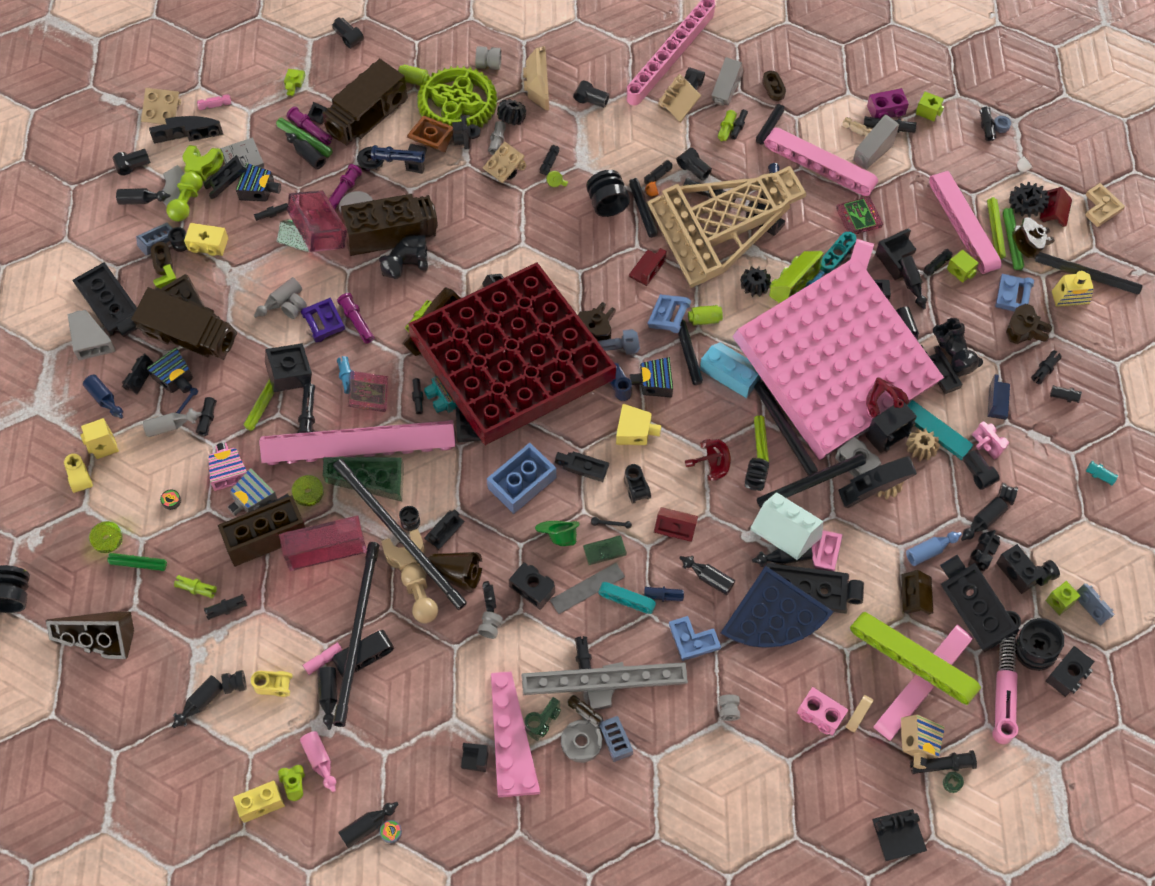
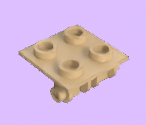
(679, 97)
(159, 105)
(504, 162)

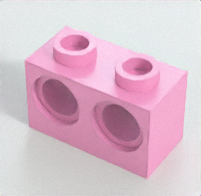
(825, 707)

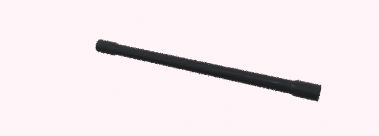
(451, 593)
(342, 707)

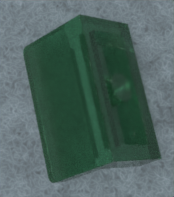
(290, 235)

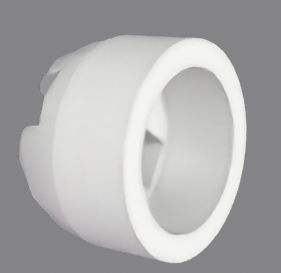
(1023, 164)

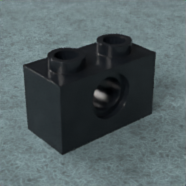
(1019, 569)
(535, 595)
(1079, 664)

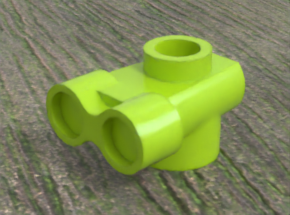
(292, 781)

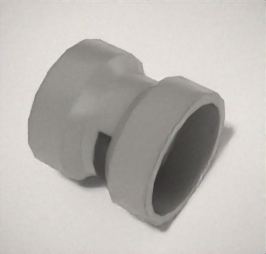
(293, 306)
(489, 625)
(729, 709)

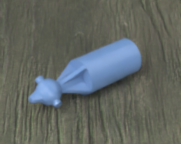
(930, 548)

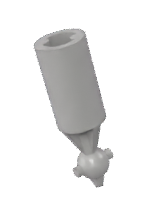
(279, 296)
(168, 422)

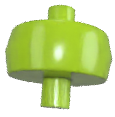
(555, 179)

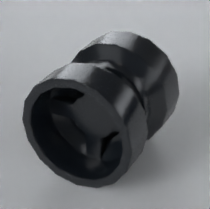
(177, 238)
(408, 514)
(1050, 572)
(235, 681)

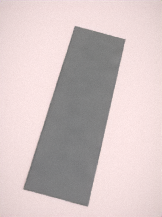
(586, 588)

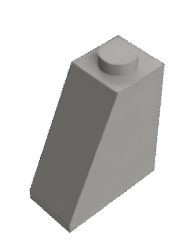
(727, 81)
(876, 142)
(87, 336)

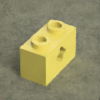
(206, 239)
(99, 439)
(258, 801)

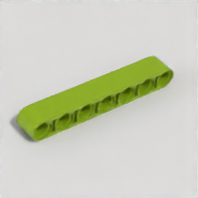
(915, 658)

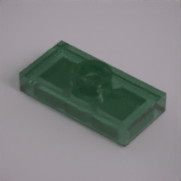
(604, 550)

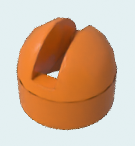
(651, 189)

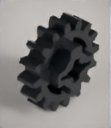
(1029, 199)

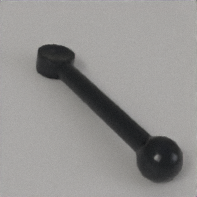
(595, 521)

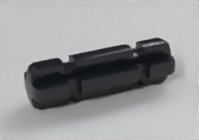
(549, 160)
(658, 172)
(937, 262)

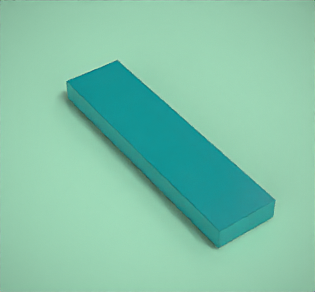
(947, 436)

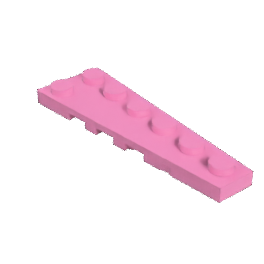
(513, 755)

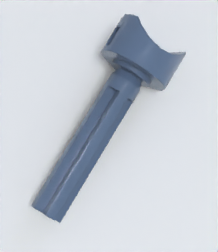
(628, 342)

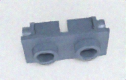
(1095, 607)

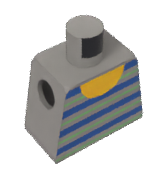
(250, 493)

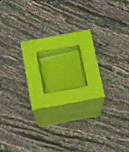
(166, 279)

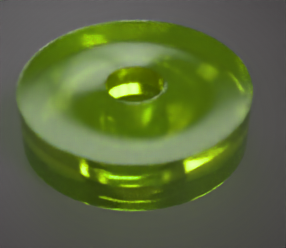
(304, 483)
(106, 545)

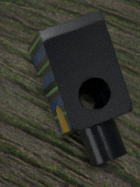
(256, 184)
(171, 372)
(654, 378)

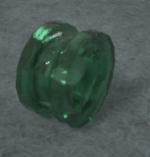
(948, 786)

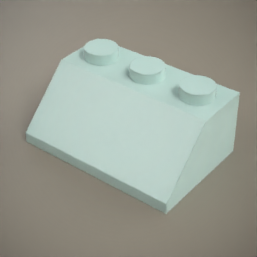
(787, 526)

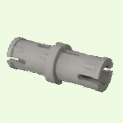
(497, 137)

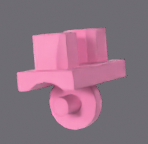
(989, 440)

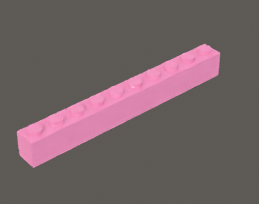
(357, 442)

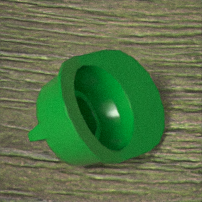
(560, 532)

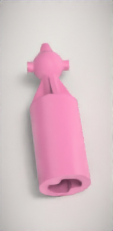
(318, 758)

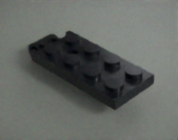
(104, 296)
(813, 580)
(982, 610)

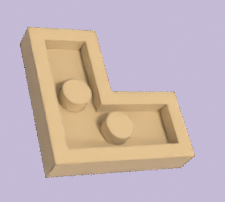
(1106, 205)

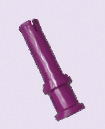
(303, 122)
(346, 182)
(352, 311)

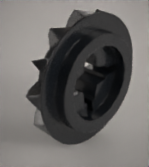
(362, 159)
(489, 596)

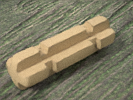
(856, 127)

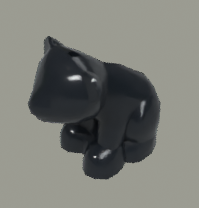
(409, 250)
(951, 338)

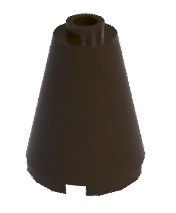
(459, 568)

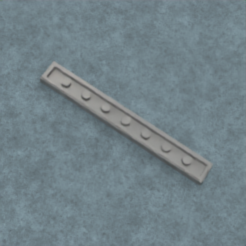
(604, 678)

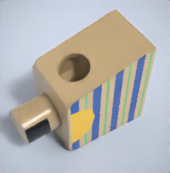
(921, 739)

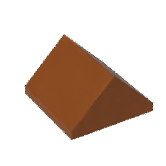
(431, 133)

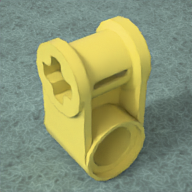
(77, 475)
(276, 683)

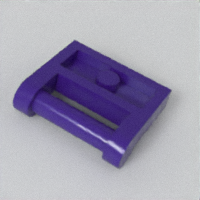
(329, 317)

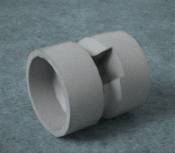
(488, 58)

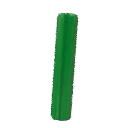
(137, 561)

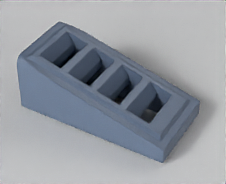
(145, 241)
(620, 754)

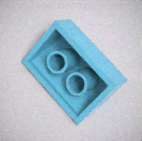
(730, 369)

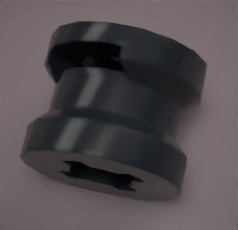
(1007, 493)

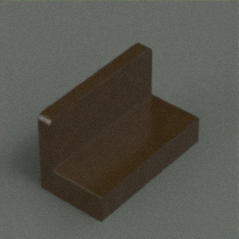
(917, 592)

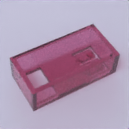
(317, 232)
(323, 543)

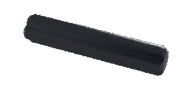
(770, 123)

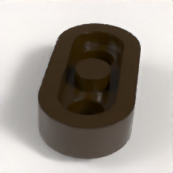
(776, 88)
(161, 260)

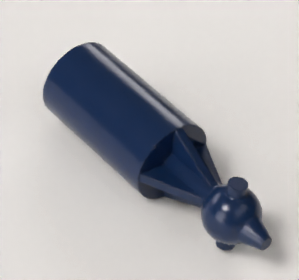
(102, 395)

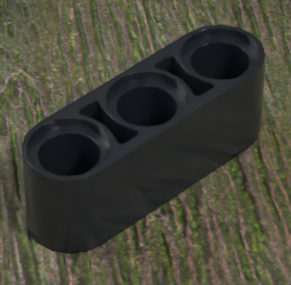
(370, 650)

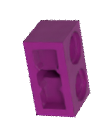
(889, 103)

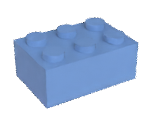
(521, 478)

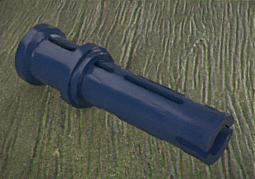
(390, 154)

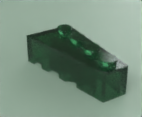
(378, 474)

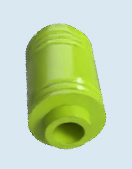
(413, 74)
(705, 315)

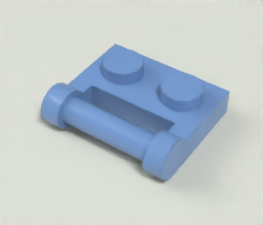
(1008, 291)
(664, 310)

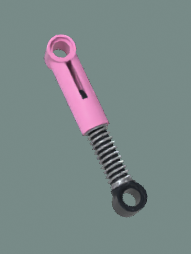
(1006, 689)

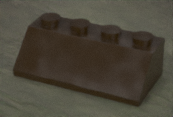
(259, 530)

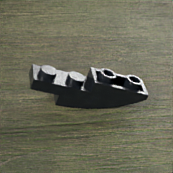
(186, 126)
(876, 480)

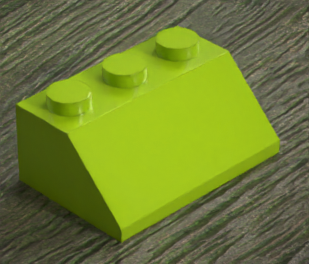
(796, 276)

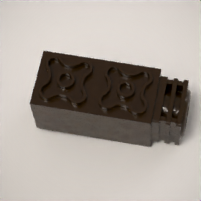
(365, 102)
(385, 221)
(183, 324)

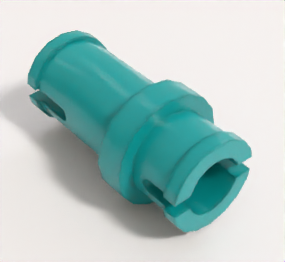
(1100, 472)

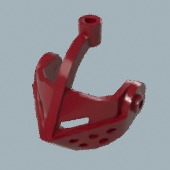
(877, 389)
(712, 456)

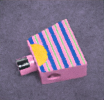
(225, 467)

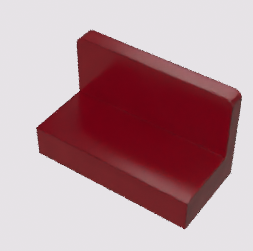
(1058, 206)
(648, 266)
(675, 524)

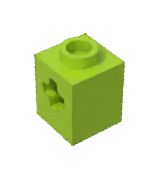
(930, 106)
(963, 266)
(1065, 595)

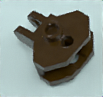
(1033, 237)
(598, 322)
(1027, 325)

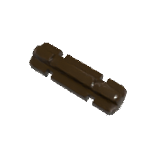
(585, 710)

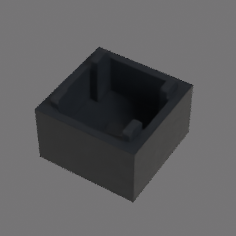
(287, 367)
(891, 427)

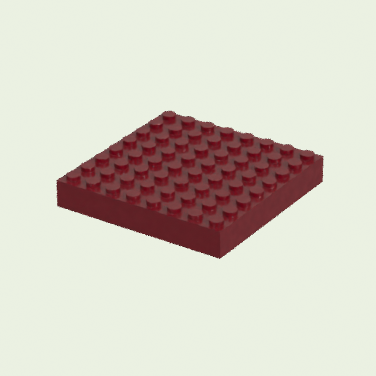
(511, 352)

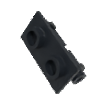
(139, 374)
(444, 529)
(987, 543)

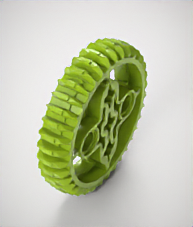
(459, 97)

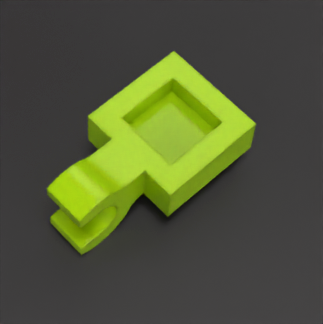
(293, 79)

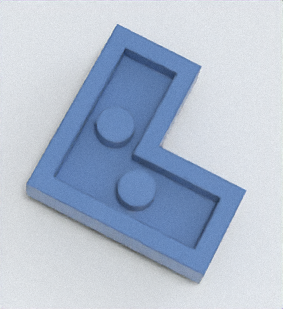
(692, 644)

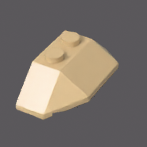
(537, 78)

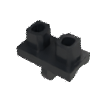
(462, 133)

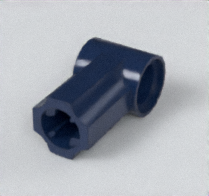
(621, 382)

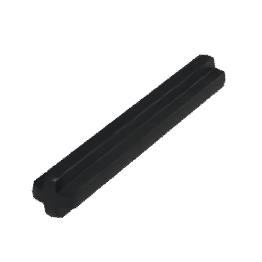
(643, 207)
(689, 354)

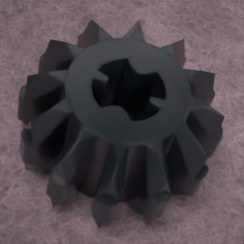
(511, 112)
(755, 281)
(756, 474)

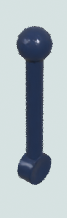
(193, 391)

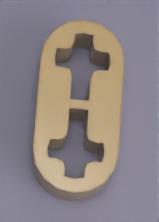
(859, 713)

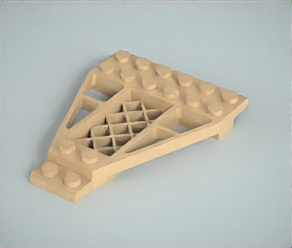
(689, 241)

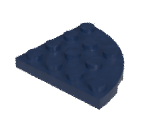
(775, 613)

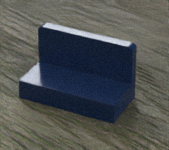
(998, 399)

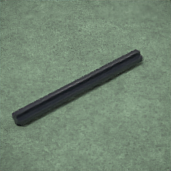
(1095, 275)
(785, 428)
(816, 478)

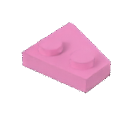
(826, 551)

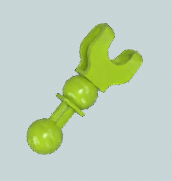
(197, 170)

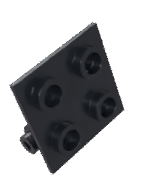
(899, 834)

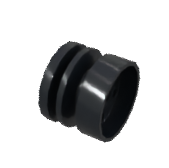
(607, 193)
(12, 588)
(1043, 635)

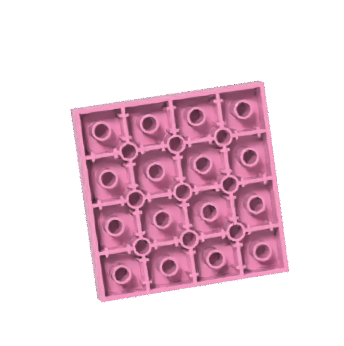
(828, 349)

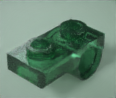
(550, 712)

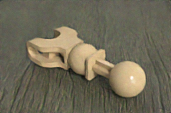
(412, 576)

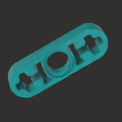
(838, 245)
(627, 598)

